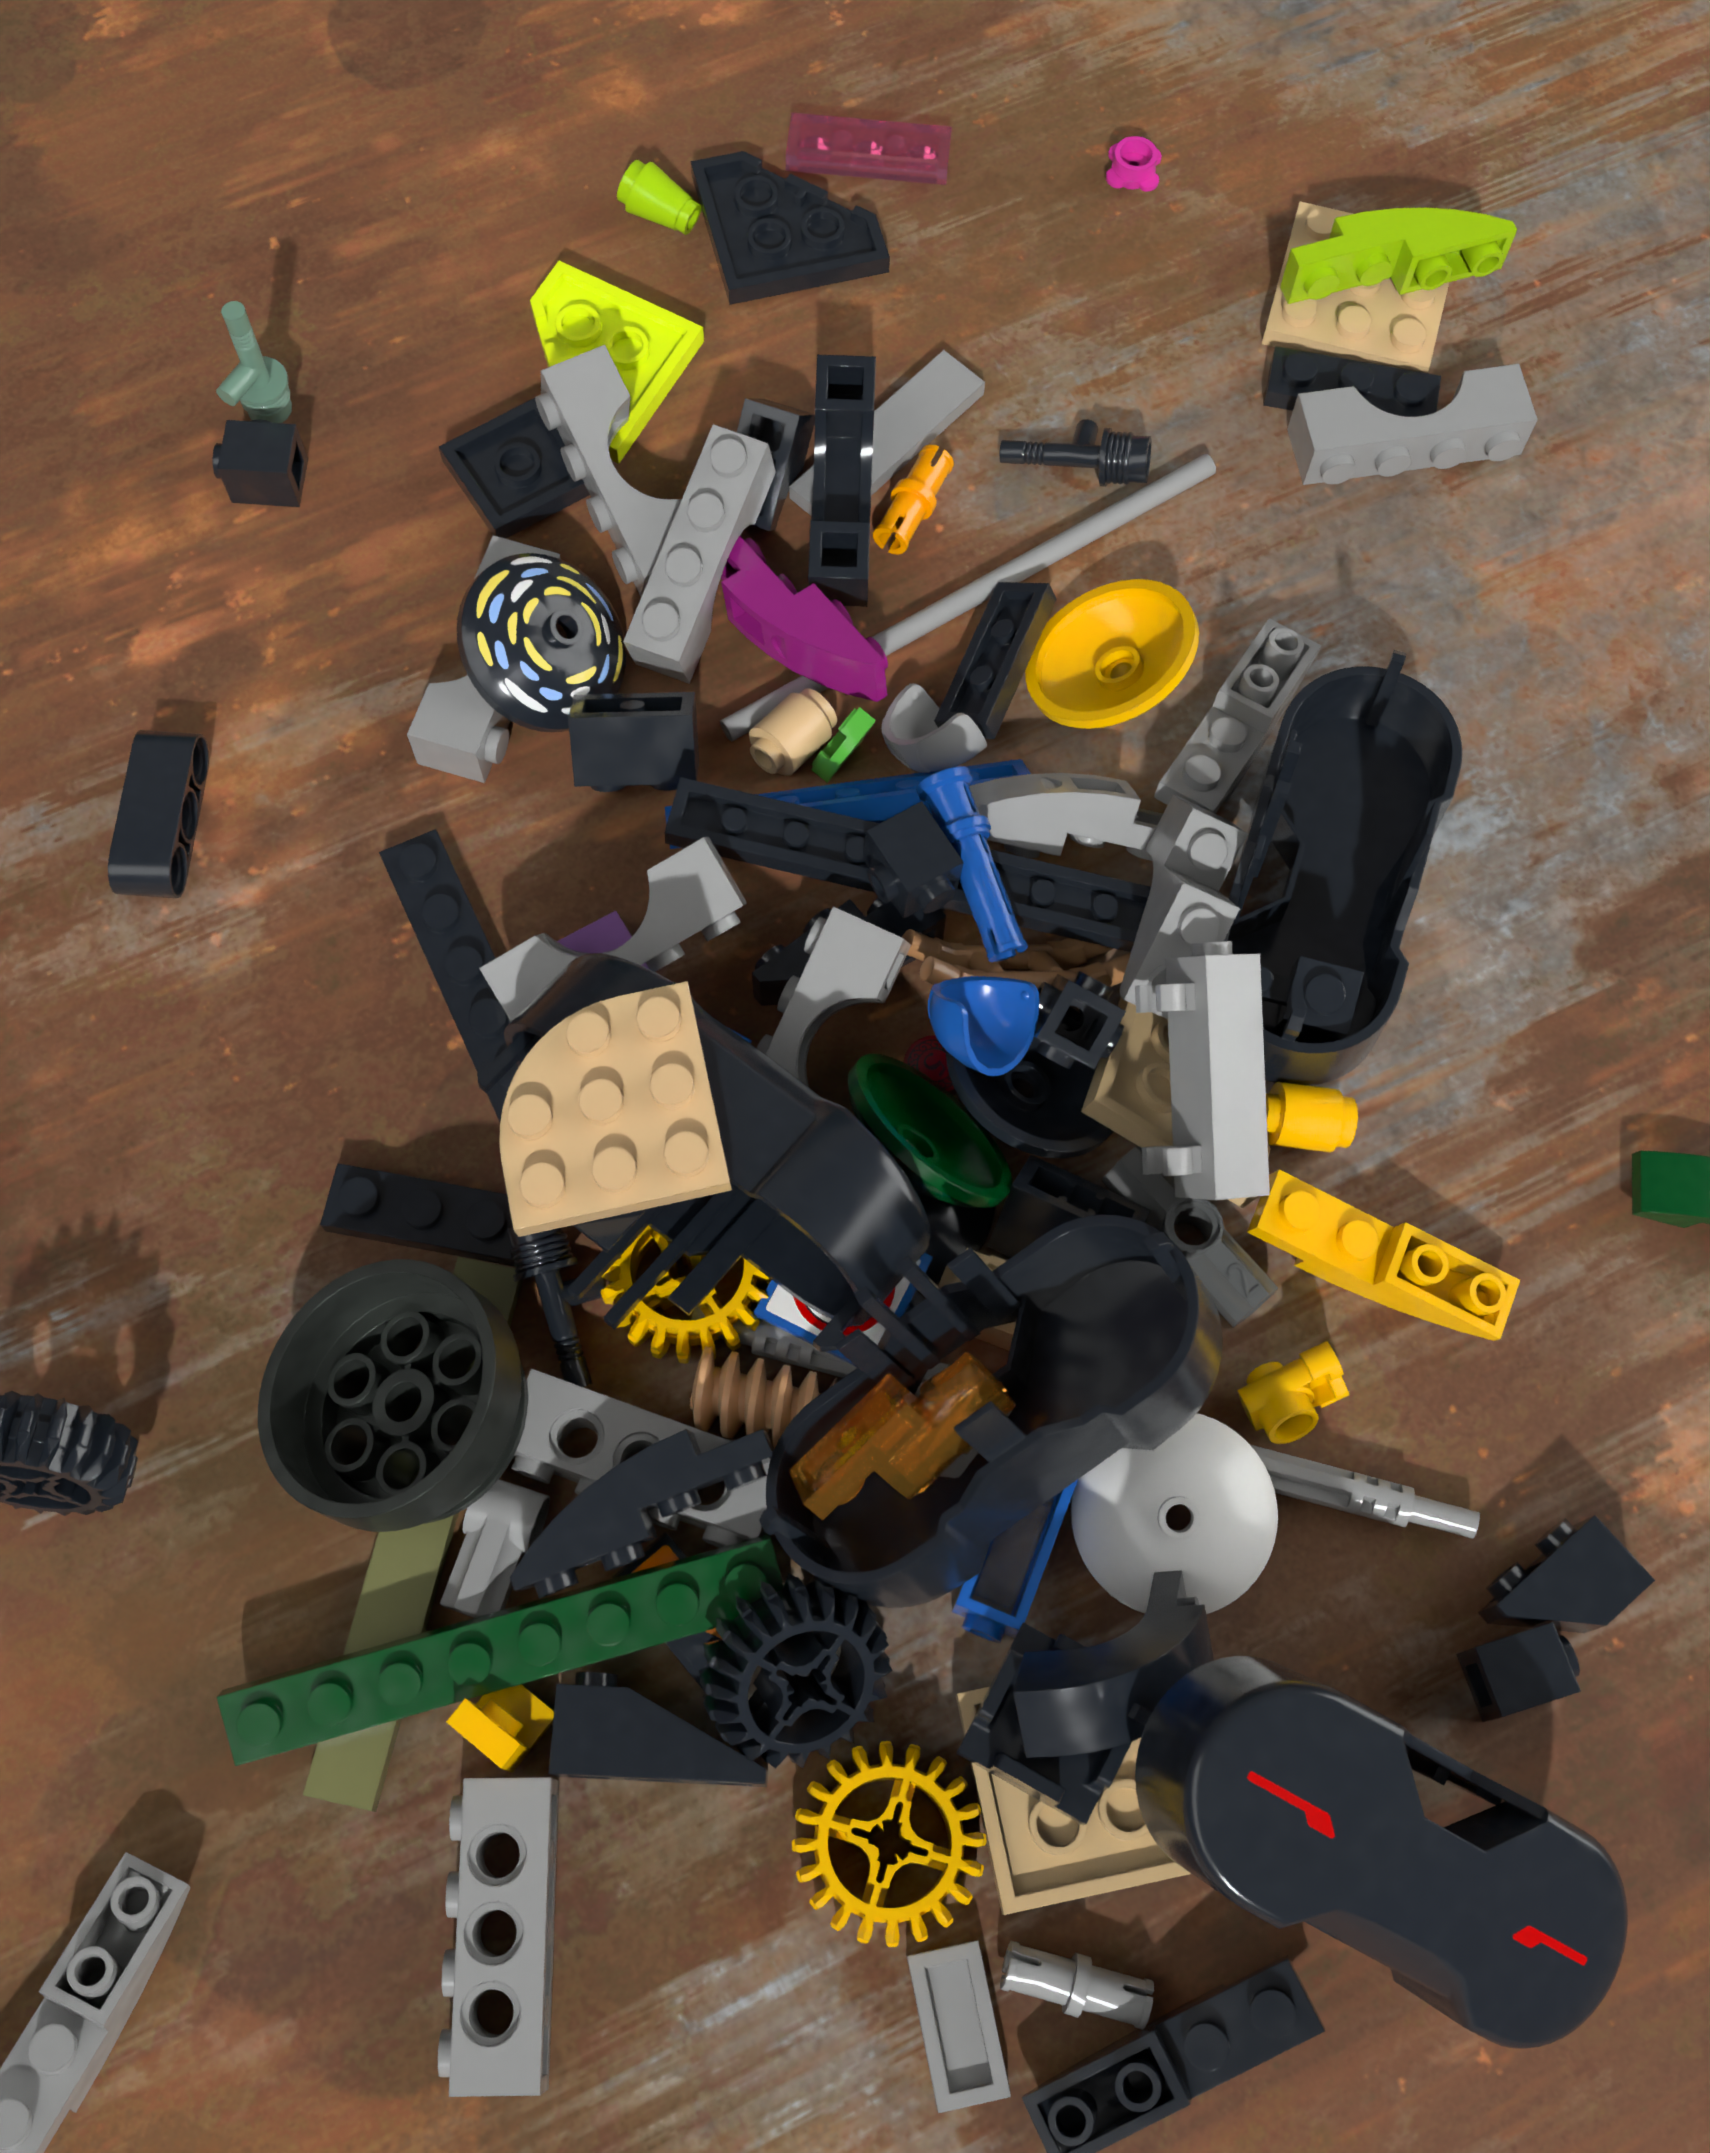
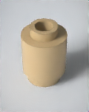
(792, 732)

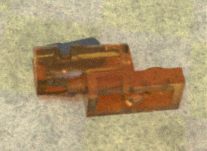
(899, 1436)

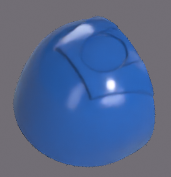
(985, 1020)

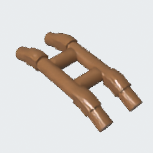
(954, 960)

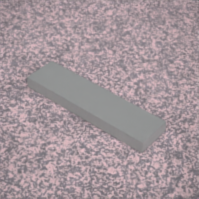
(910, 420)

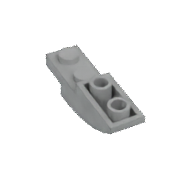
(1240, 718)
(1039, 810)
(86, 2003)

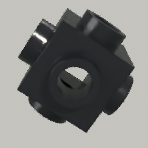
(1098, 1025)

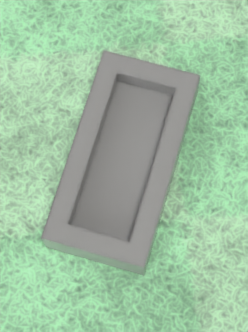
(958, 2026)

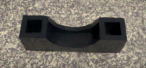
(842, 477)

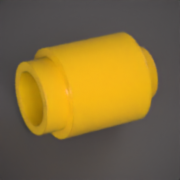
(1310, 1117)

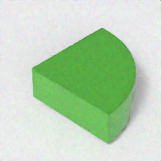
(842, 744)

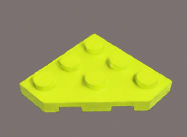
(644, 340)

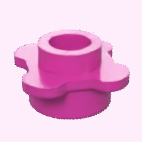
(1134, 164)

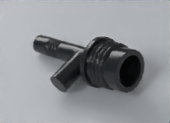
(1119, 457)
(542, 1257)

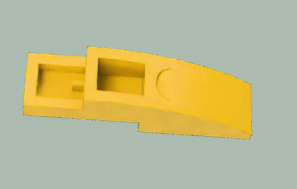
(1383, 1262)

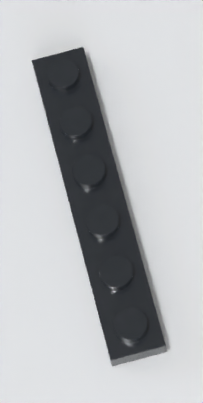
(452, 947)

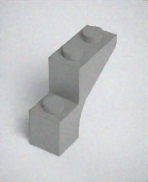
(1184, 907)

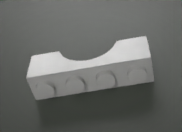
(588, 408)
(1346, 437)
(681, 591)
(453, 722)
(685, 896)
(847, 967)

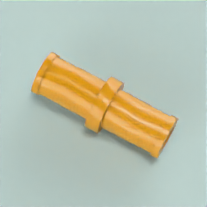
(913, 499)

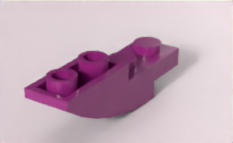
(800, 628)

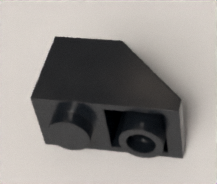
(1575, 1582)

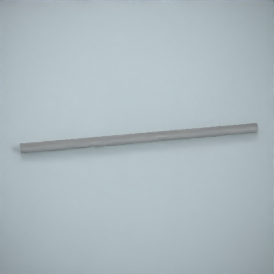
(983, 587)

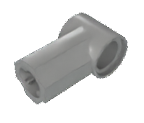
(497, 1537)

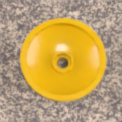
(1112, 654)

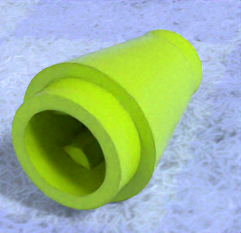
(657, 198)

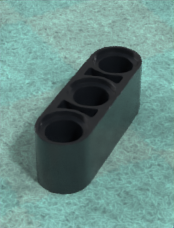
(158, 814)

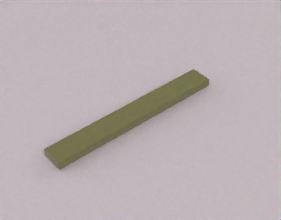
(397, 1603)

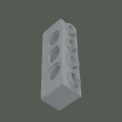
(622, 1430)
(467, 2053)

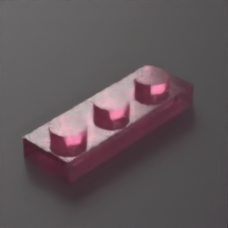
(868, 148)

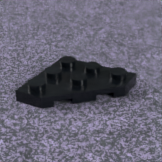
(780, 231)

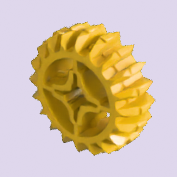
(683, 1333)
(948, 1860)

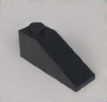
(624, 1736)

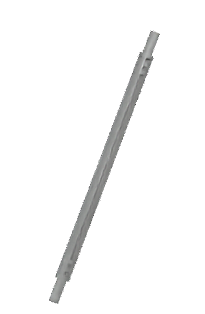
(1289, 1474)

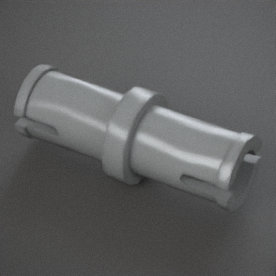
(1077, 1985)

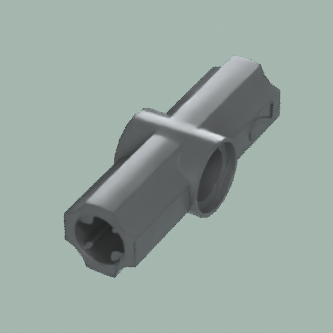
(1220, 1262)

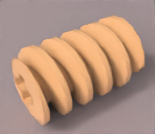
(747, 1397)

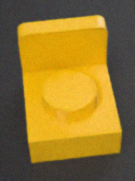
(503, 1724)

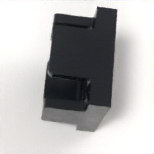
(996, 1743)

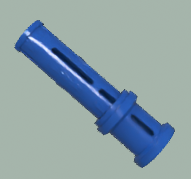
(968, 833)

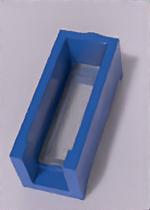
(1003, 1592)

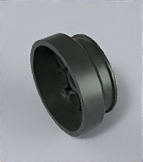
(366, 1332)

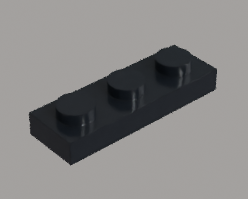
(1385, 387)
(998, 655)
(419, 1214)

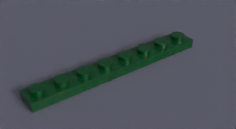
(494, 1651)

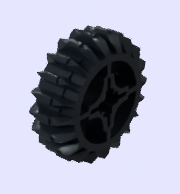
(62, 1456)
(796, 1645)

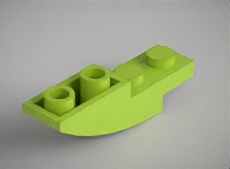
(1405, 244)

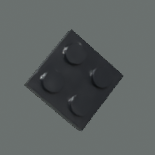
(512, 470)

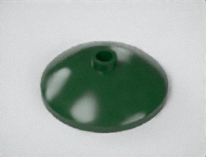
(928, 1133)

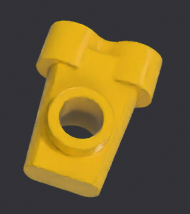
(1285, 1396)

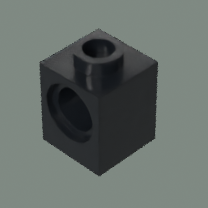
(1520, 1671)

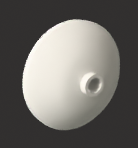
(1124, 1506)

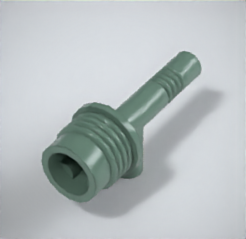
(257, 379)

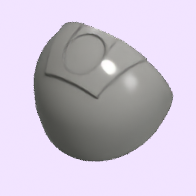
(918, 741)

